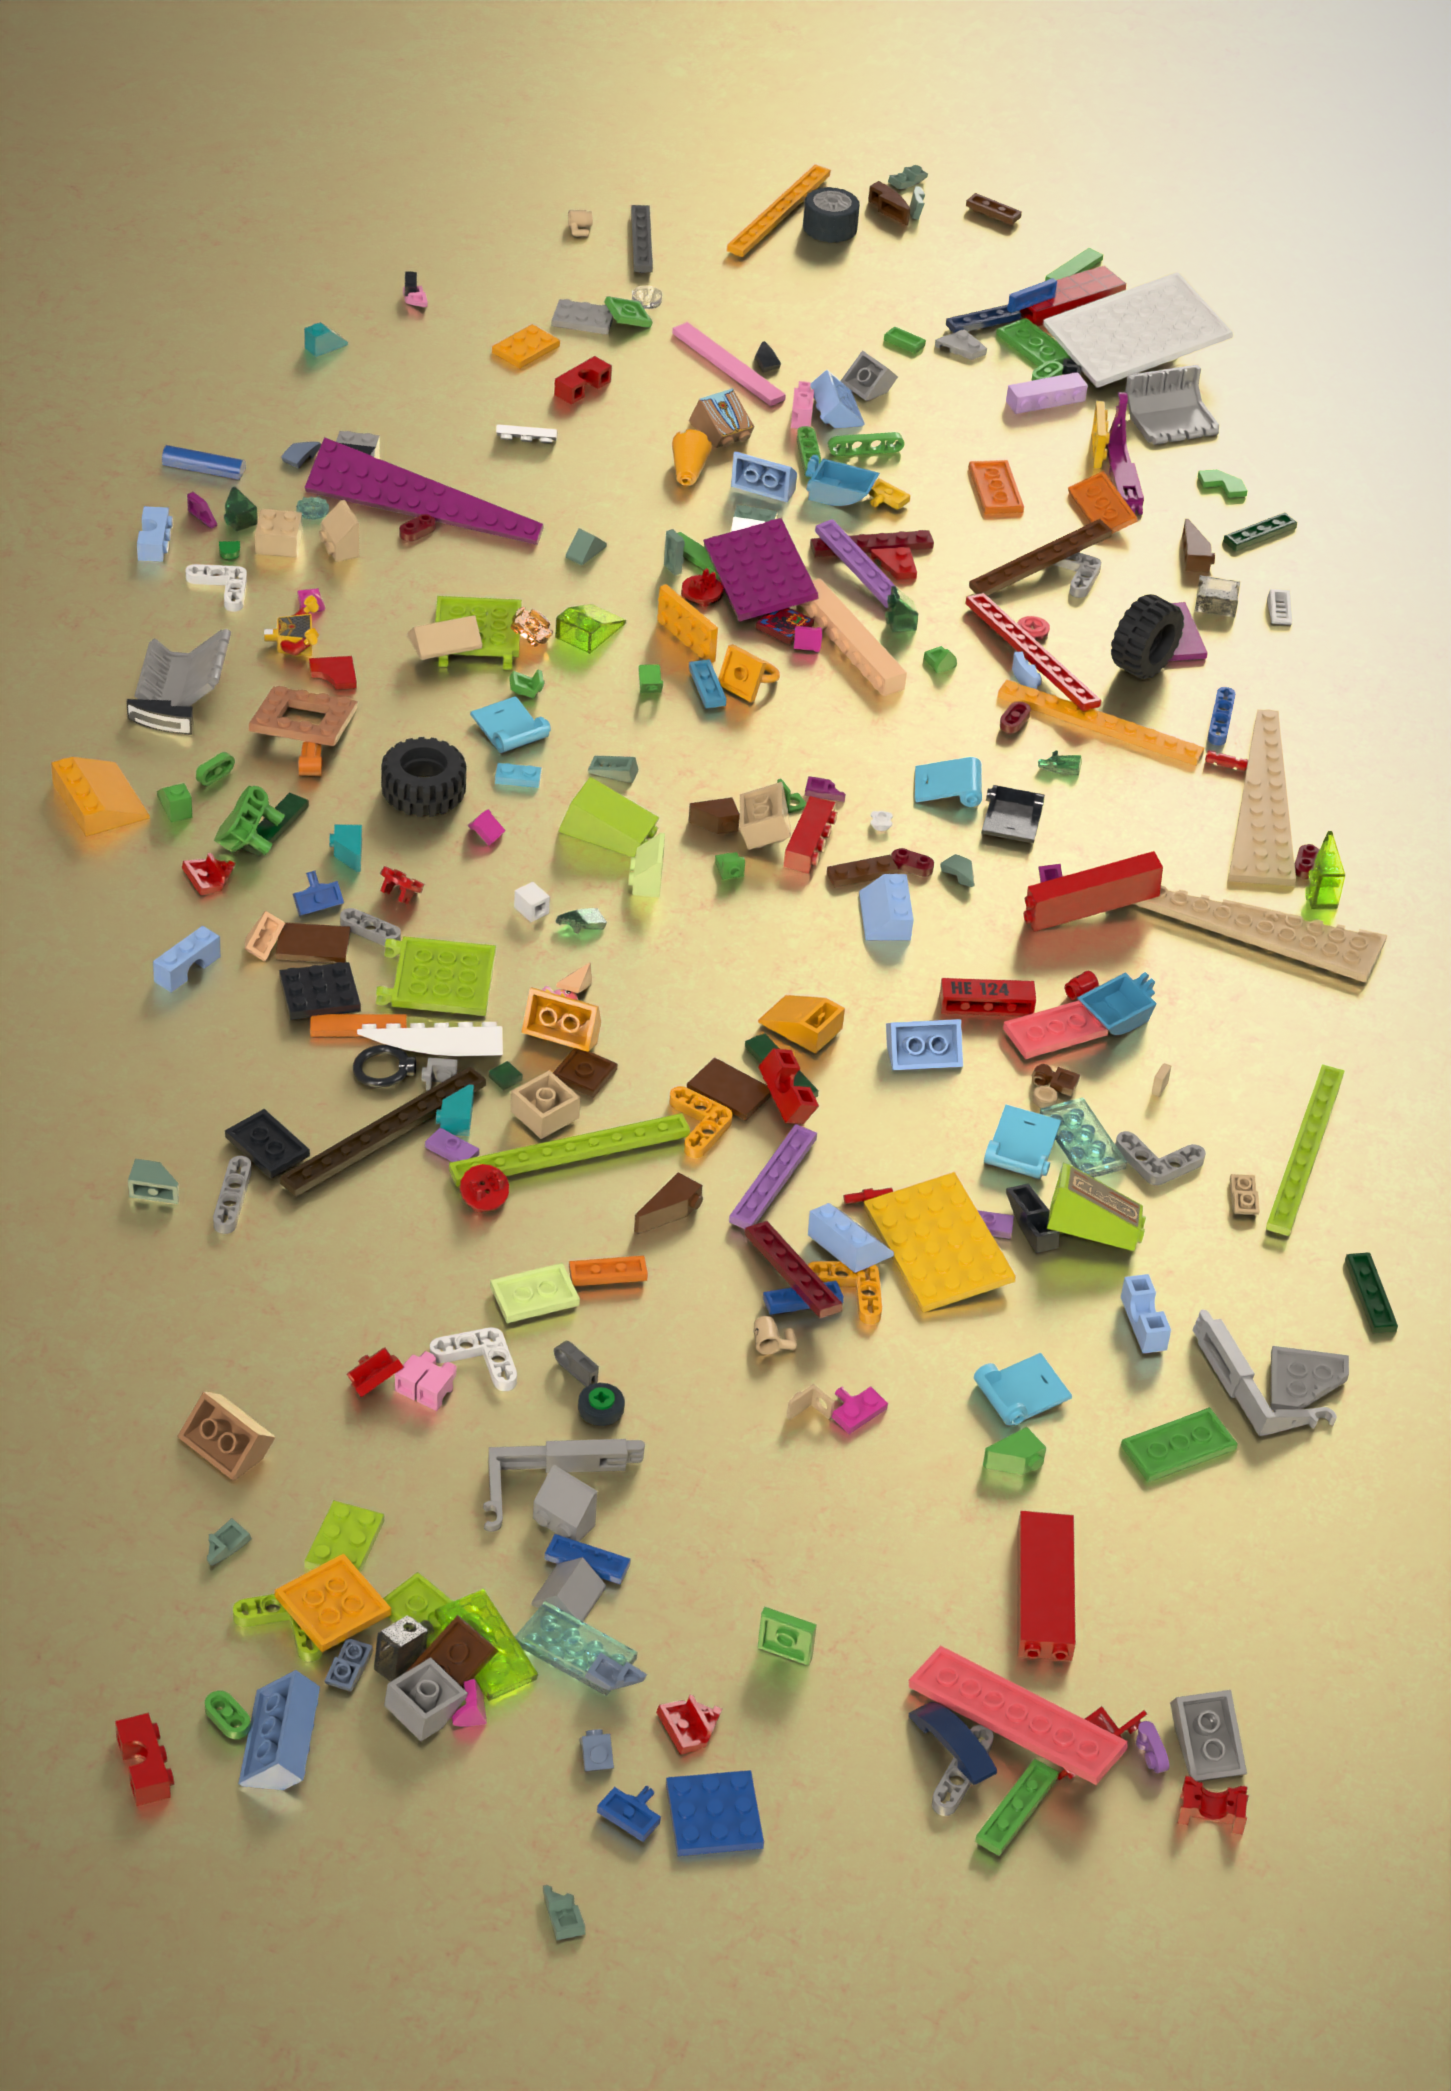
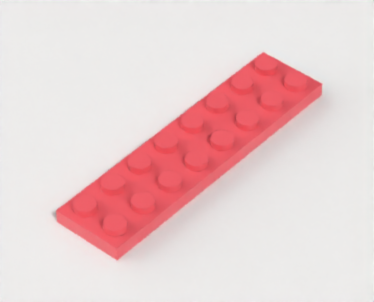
(1018, 1715)

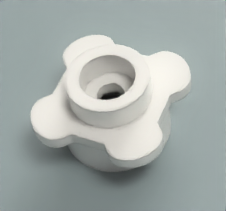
(881, 820)

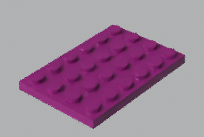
(760, 569)

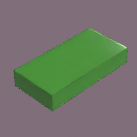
(904, 339)

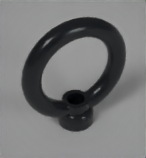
(407, 1066)

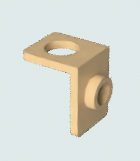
(807, 1398)

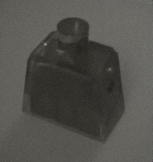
(401, 1646)

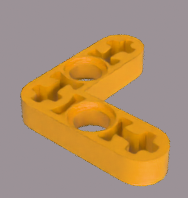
(685, 1102)
(855, 1280)

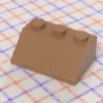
(225, 1435)

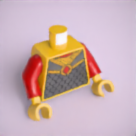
(295, 632)

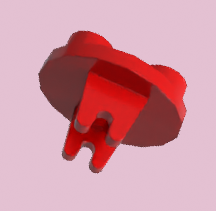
(702, 588)
(407, 885)
(474, 1193)

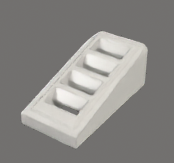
(1284, 596)

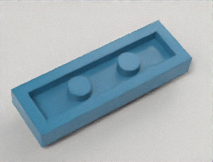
(707, 683)

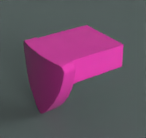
(303, 594)
(808, 638)
(487, 827)
(474, 1711)

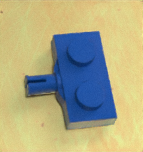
(317, 896)
(630, 1812)

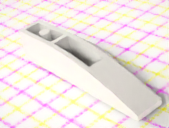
(441, 1039)

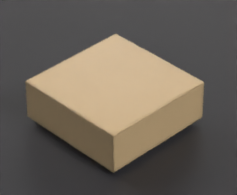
(1161, 1079)

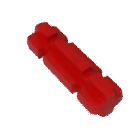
(1226, 760)

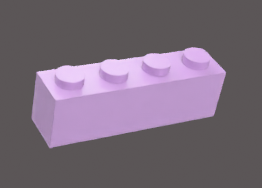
(1046, 393)

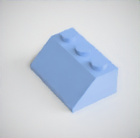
(835, 402)
(763, 477)
(887, 908)
(924, 1044)
(846, 1238)

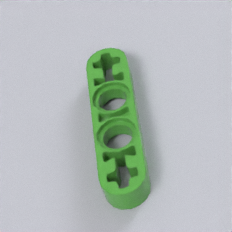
(811, 441)
(865, 447)

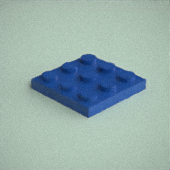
(714, 1813)

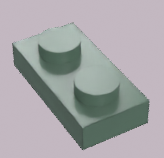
(674, 551)

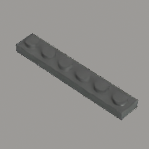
(641, 238)

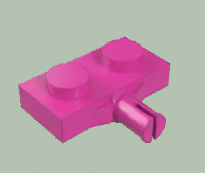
(858, 1408)

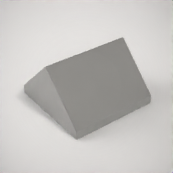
(572, 1588)

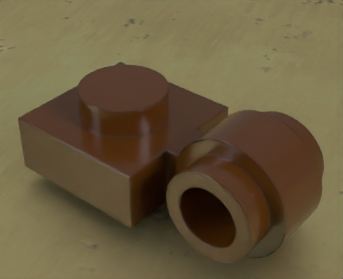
(1061, 1080)

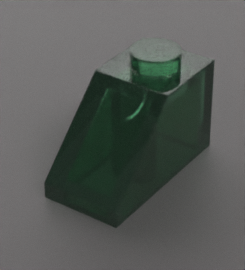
(239, 511)

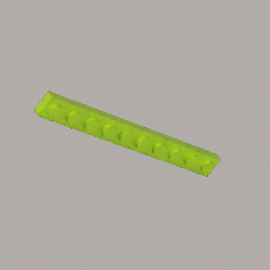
(578, 1147)
(1305, 1150)

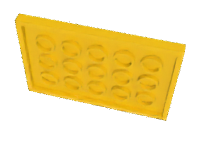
(939, 1242)

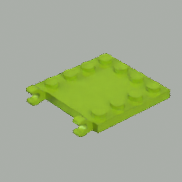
(493, 622)
(439, 975)

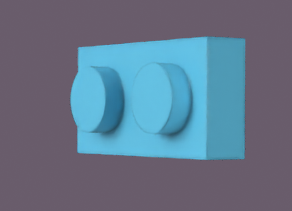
(518, 775)

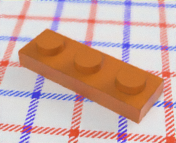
(608, 1270)

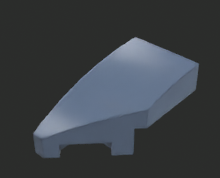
(299, 452)
(612, 1675)

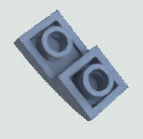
(349, 1665)

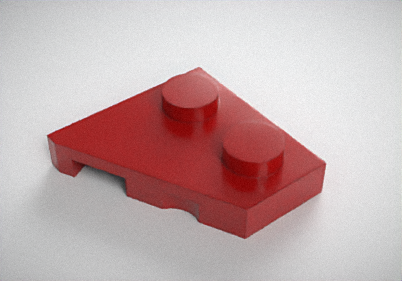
(896, 561)

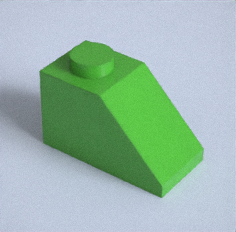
(176, 802)
(1016, 1453)

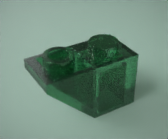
(902, 612)

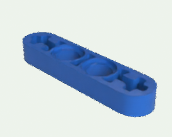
(1221, 715)

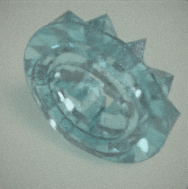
(305, 506)

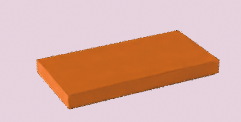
(996, 487)
(1101, 500)

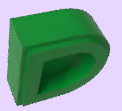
(229, 549)

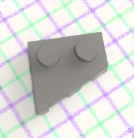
(962, 344)

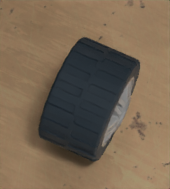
(831, 214)

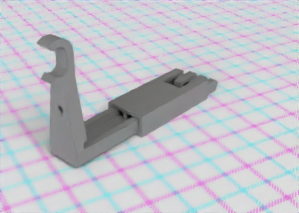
(1239, 1383)
(567, 1455)

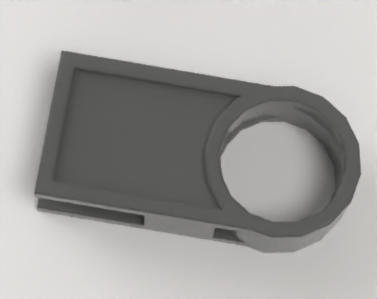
(576, 1363)

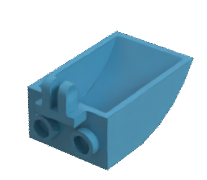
(838, 482)
(1121, 1003)

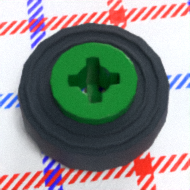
(601, 1404)

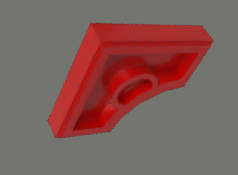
(336, 670)

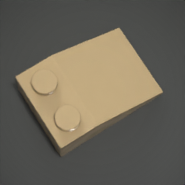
(764, 816)

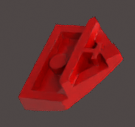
(208, 874)
(373, 1371)
(688, 1723)

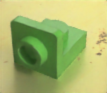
(730, 865)

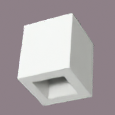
(531, 901)

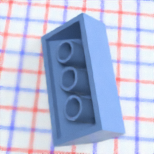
(280, 1733)

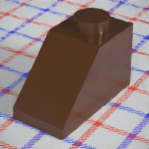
(715, 815)

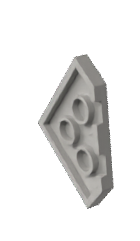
(1304, 1376)

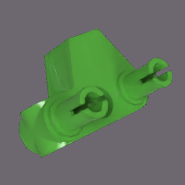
(241, 824)

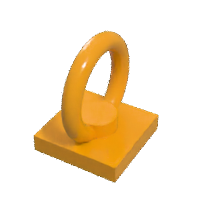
(744, 672)

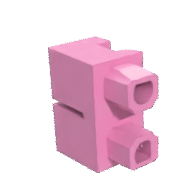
(802, 405)
(425, 1380)

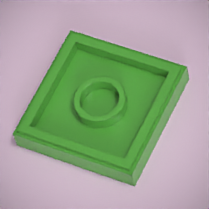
(628, 312)
(786, 1636)

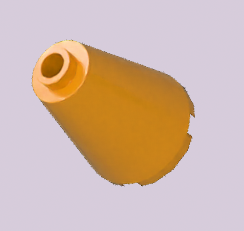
(690, 455)

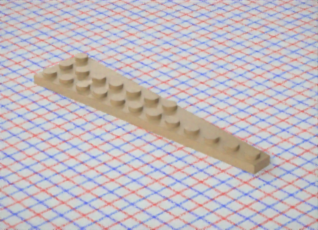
(1264, 830)
(1287, 934)

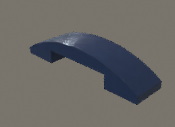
(957, 1739)

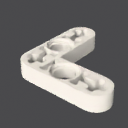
(203, 575)
(486, 1348)

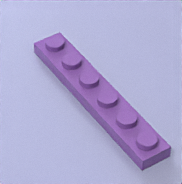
(855, 559)
(773, 1177)

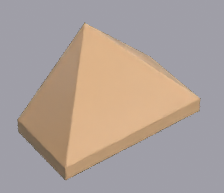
(263, 935)
(577, 980)

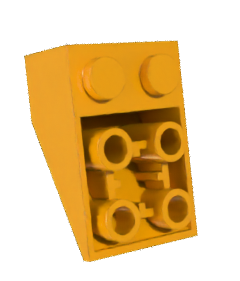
(805, 1020)

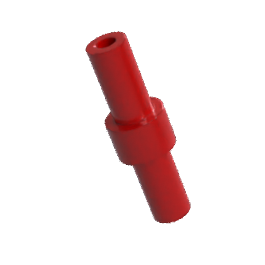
(866, 1194)

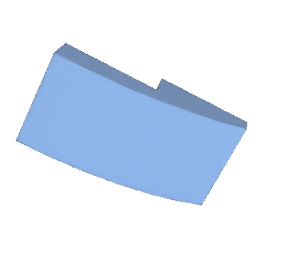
(1025, 673)

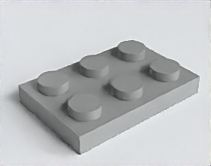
(582, 316)

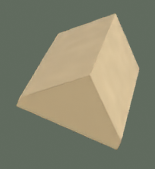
(445, 637)

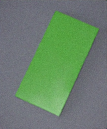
(1032, 342)
(1179, 1444)

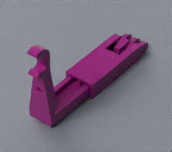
(1122, 471)

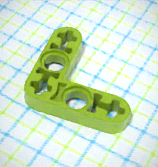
(265, 1617)

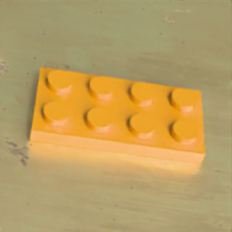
(687, 623)

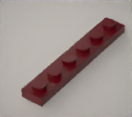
(911, 539)
(793, 1269)

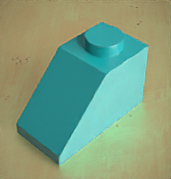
(321, 339)
(347, 845)
(457, 1112)

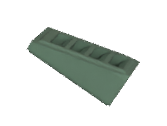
(620, 768)

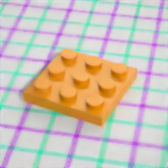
(332, 1602)

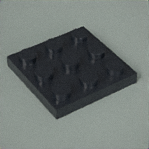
(319, 990)

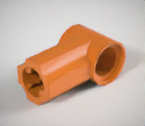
(310, 760)

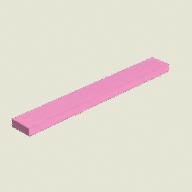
(729, 364)

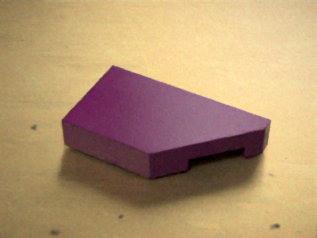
(200, 509)
(823, 789)

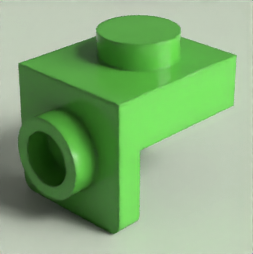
(526, 685)

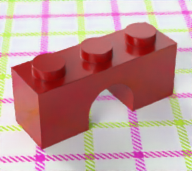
(572, 383)
(793, 1102)
(138, 1739)

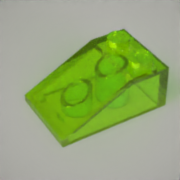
(587, 626)
(1326, 877)

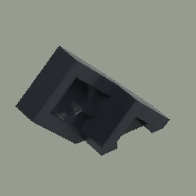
(767, 358)
(1070, 366)

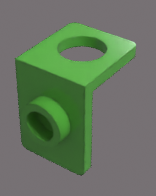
(650, 679)
(796, 796)

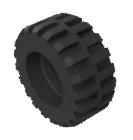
(1147, 636)
(423, 795)

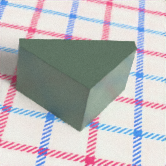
(584, 547)

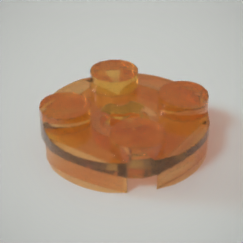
(531, 626)

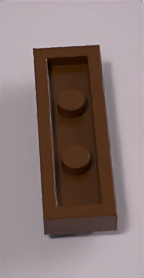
(993, 208)
(861, 870)

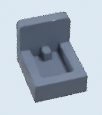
(597, 1751)

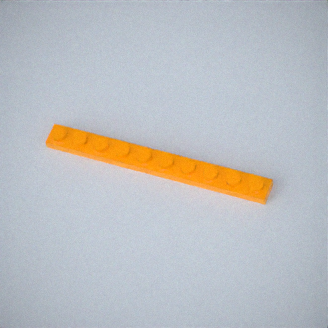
(778, 211)
(1102, 723)

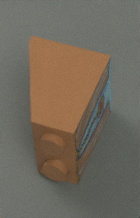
(722, 419)

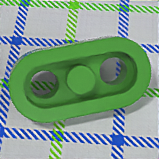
(1047, 370)
(215, 768)
(229, 1716)

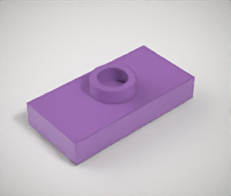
(450, 1146)
(998, 1224)

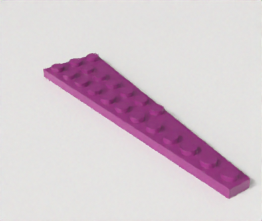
(369, 481)

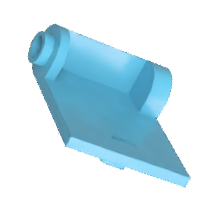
(510, 724)
(950, 779)
(1022, 1142)
(1022, 1388)

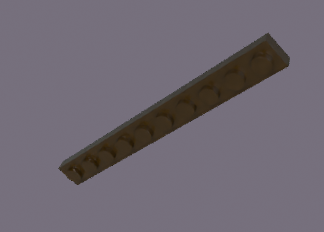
(377, 1134)

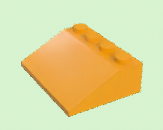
(97, 794)

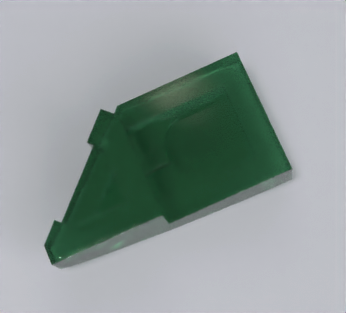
(1062, 764)
(583, 918)

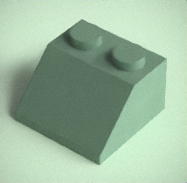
(748, 516)

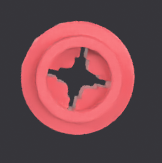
(1040, 626)

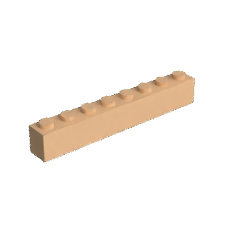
(855, 641)

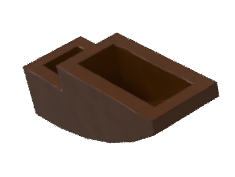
(889, 202)

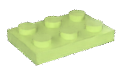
(534, 1292)

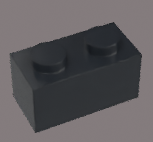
(410, 282)

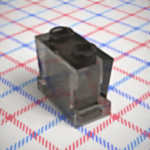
(1217, 596)

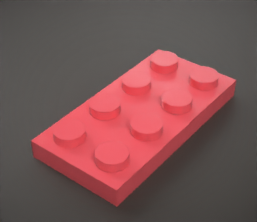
(1053, 1029)

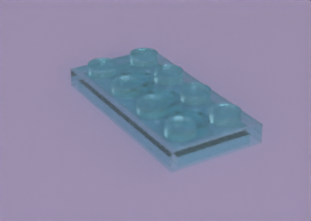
(1085, 1139)
(570, 1643)

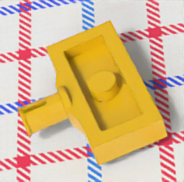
(889, 494)

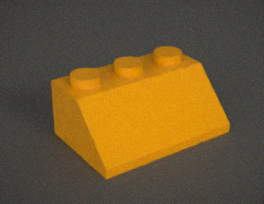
(562, 1020)

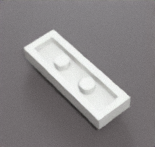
(526, 433)

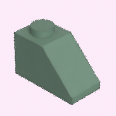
(152, 1182)

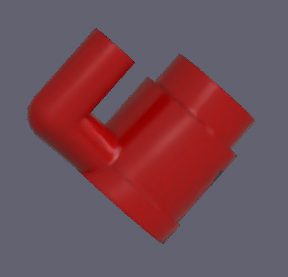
(1081, 984)

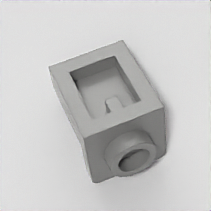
(438, 1071)

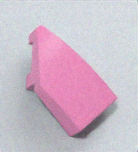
(417, 298)

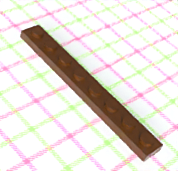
(1040, 558)

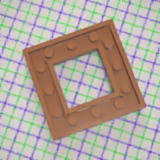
(270, 721)

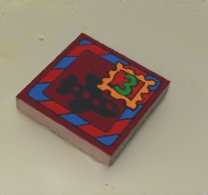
(782, 624)

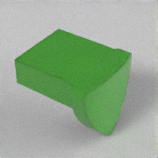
(940, 659)

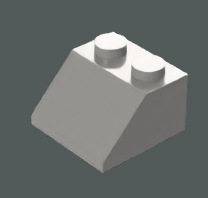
(868, 377)
(565, 1505)
(424, 1698)

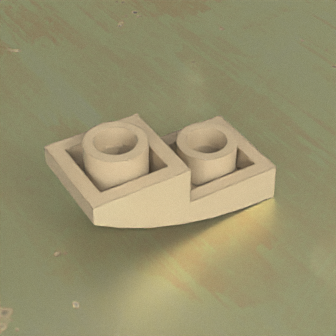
(1244, 1194)

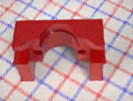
(1220, 1807)

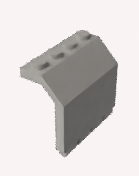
(1169, 405)
(181, 675)

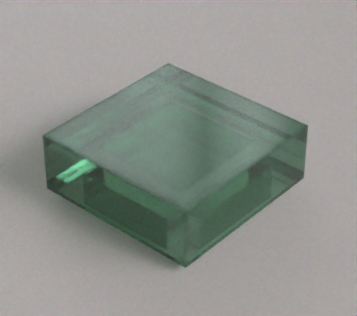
(505, 1075)

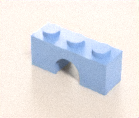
(155, 534)
(173, 966)
(1148, 1325)

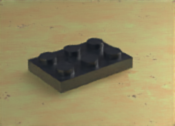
(267, 1143)

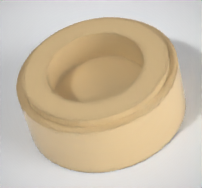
(1044, 1096)

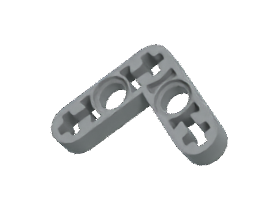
(1084, 566)
(1160, 1167)

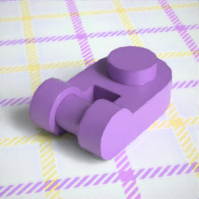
(1149, 1740)

